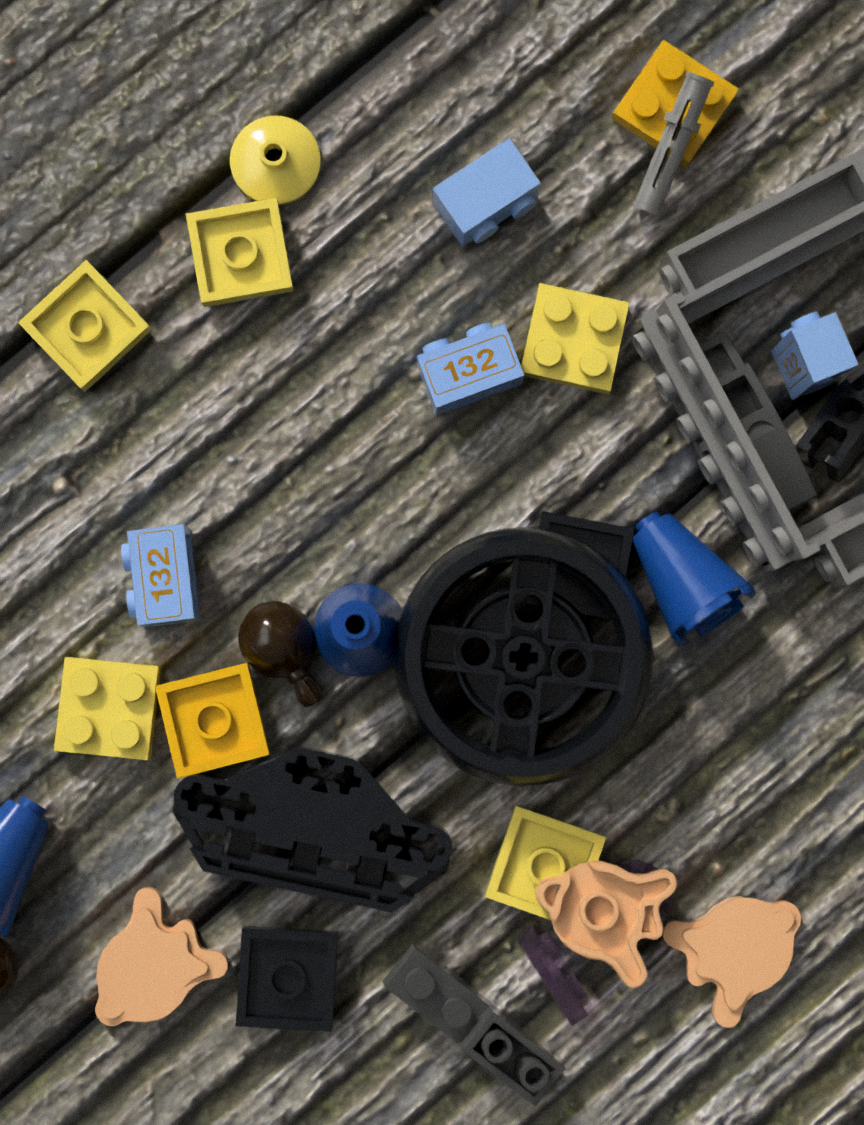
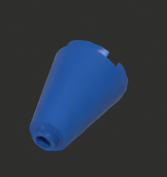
(687, 578)
(362, 652)
(20, 842)

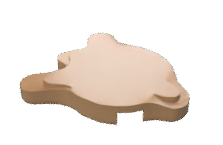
(606, 912)
(739, 947)
(152, 965)

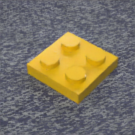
(656, 92)
(212, 720)

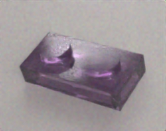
(565, 990)

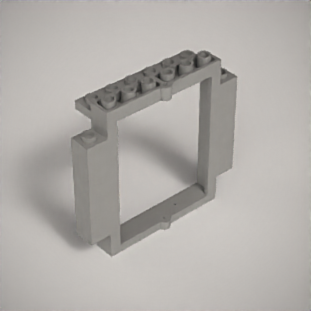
(707, 276)

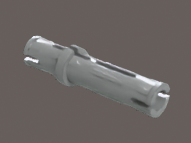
(694, 90)

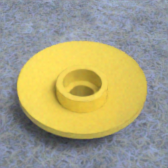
(281, 179)

